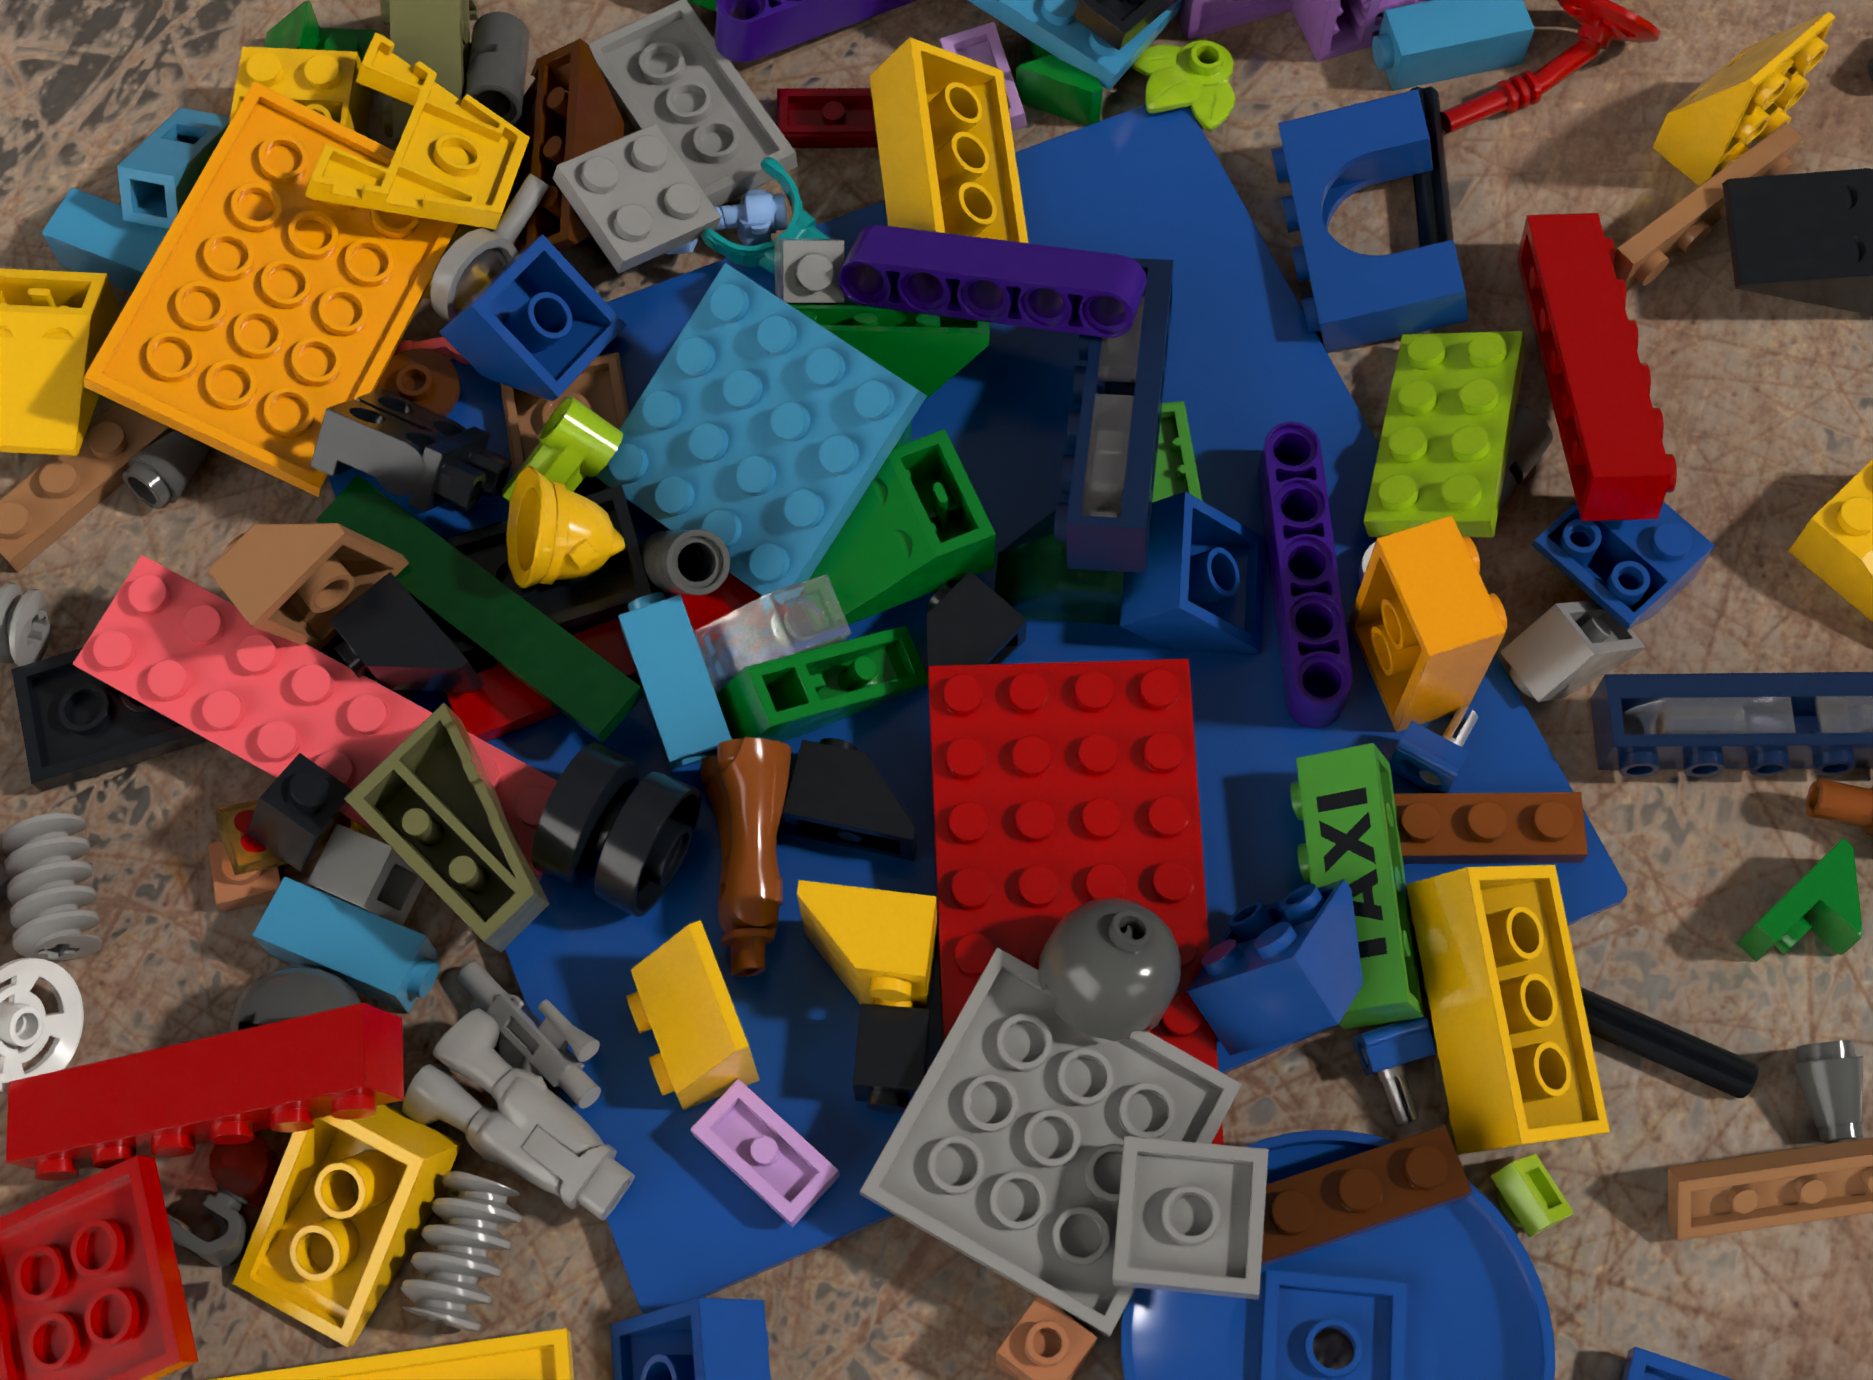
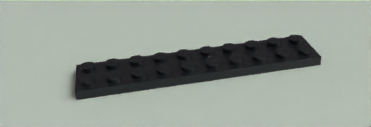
(87, 728)

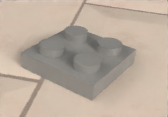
(636, 197)
(1190, 1217)

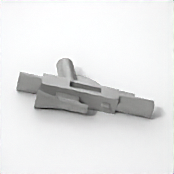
(535, 1044)

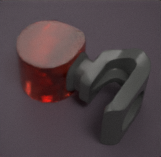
(243, 1179)

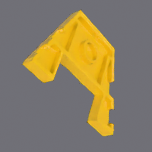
(450, 160)

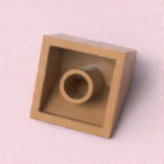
(301, 576)

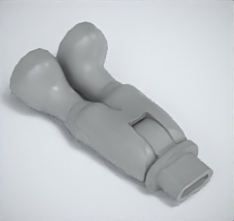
(529, 1131)

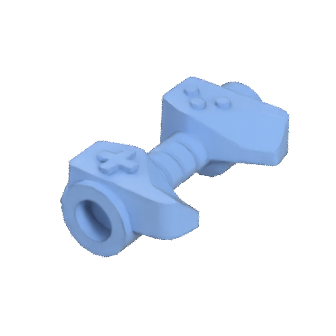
(754, 218)

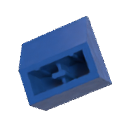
(1626, 564)
(1281, 969)

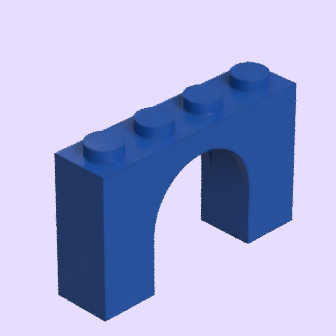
(1357, 294)

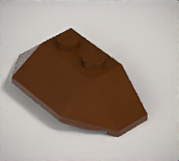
(565, 116)

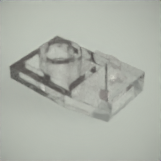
(772, 628)

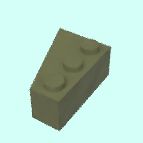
(435, 35)
(451, 828)

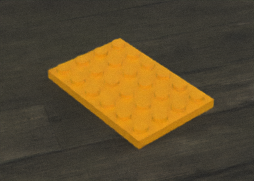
(269, 297)

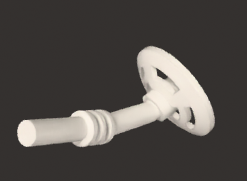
(27, 1024)

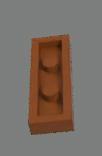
(1491, 828)

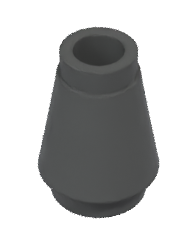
(165, 468)
(1832, 1087)

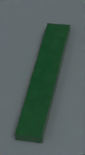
(491, 614)

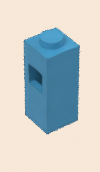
(1450, 40)
(167, 165)
(94, 238)
(673, 679)
(353, 944)

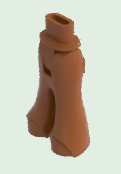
(747, 796)

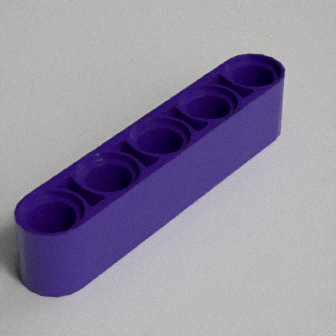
(762, 27)
(993, 281)
(1303, 600)

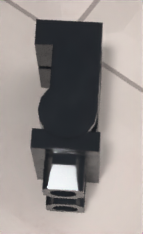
(410, 451)

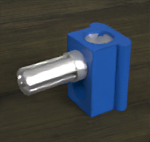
(1430, 758)
(1386, 1051)

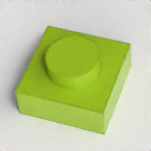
(1530, 1195)

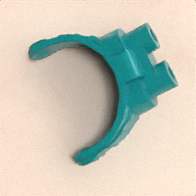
(801, 226)

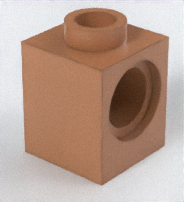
(1045, 1345)

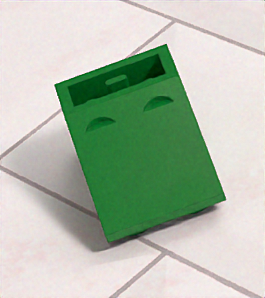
(909, 531)

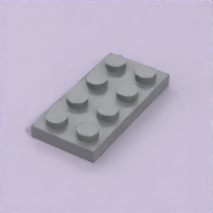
(674, 76)

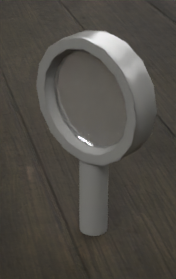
(482, 253)

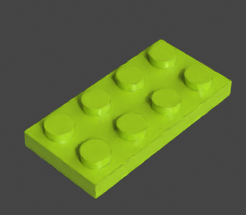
(1446, 432)

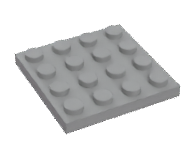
(1024, 1135)

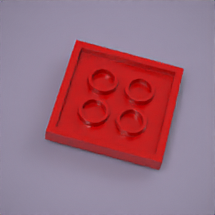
(93, 1282)

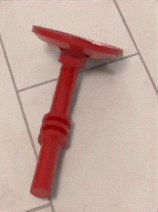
(1600, 24)

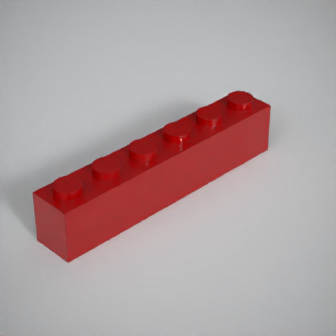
(1594, 369)
(207, 1091)

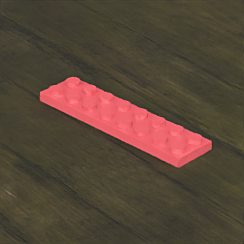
(267, 695)

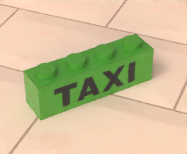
(1356, 837)

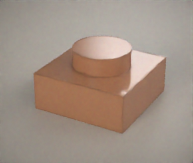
(244, 889)

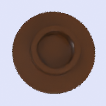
(424, 379)

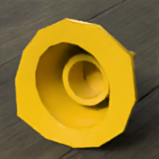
(555, 532)

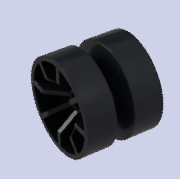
(616, 829)

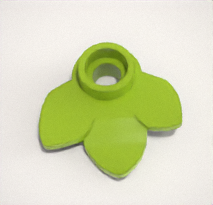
(1189, 77)

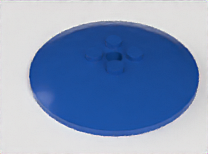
(1414, 1298)

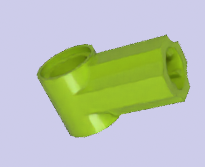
(571, 446)

